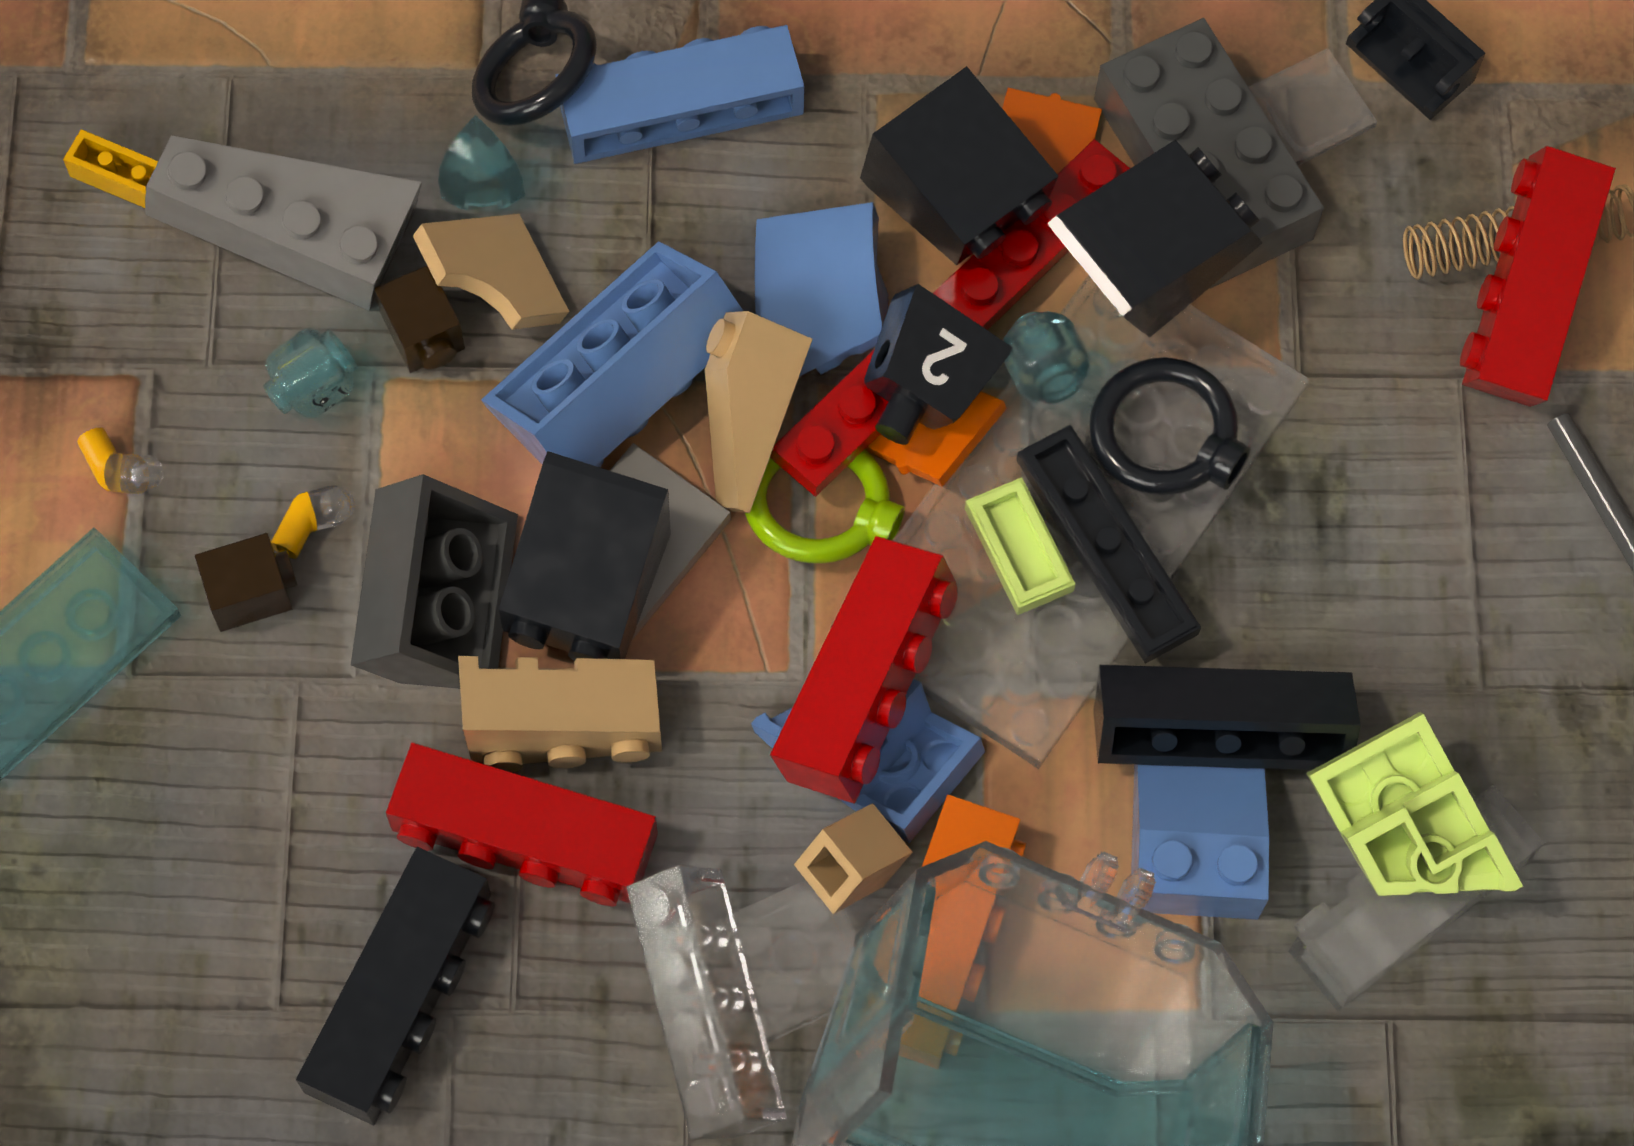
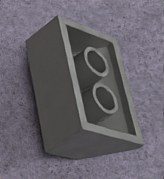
(432, 583)

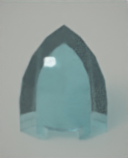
(479, 170)

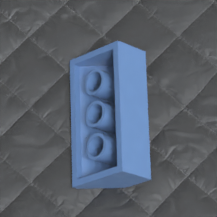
(615, 359)

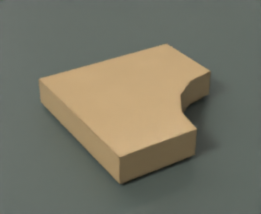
(496, 262)

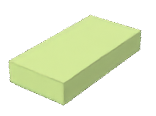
(1019, 546)

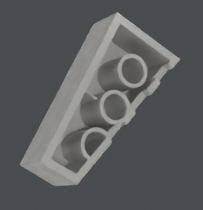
(286, 213)

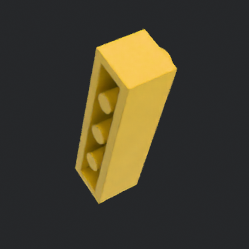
(109, 167)

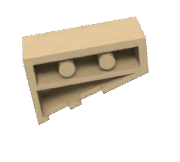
(559, 713)

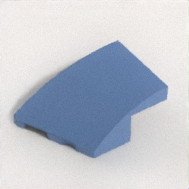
(822, 280)
(917, 763)

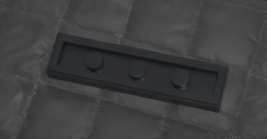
(1108, 544)

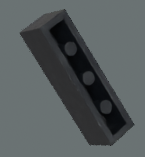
(1223, 717)
(396, 986)

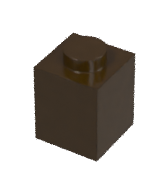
(420, 320)
(246, 581)

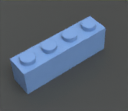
(684, 93)

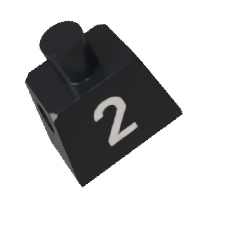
(929, 363)

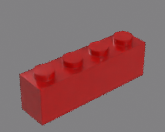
(1536, 276)
(865, 670)
(521, 825)

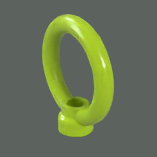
(874, 518)

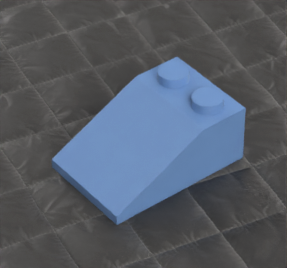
(1202, 839)

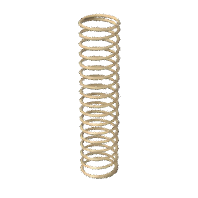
(1409, 256)

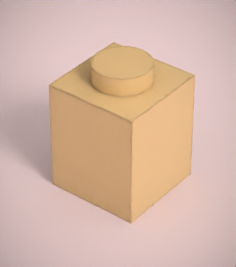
(852, 858)

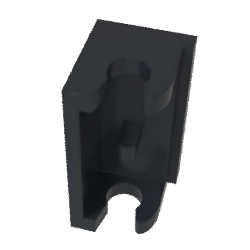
(1416, 52)

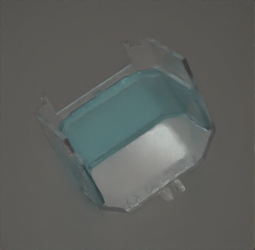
(1036, 1016)

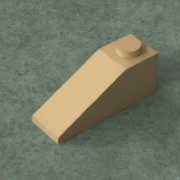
(748, 393)

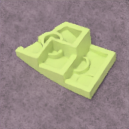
(1411, 816)

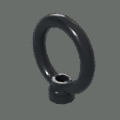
(539, 26)
(1218, 459)

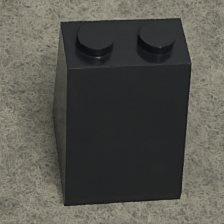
(958, 169)
(1158, 235)
(585, 560)

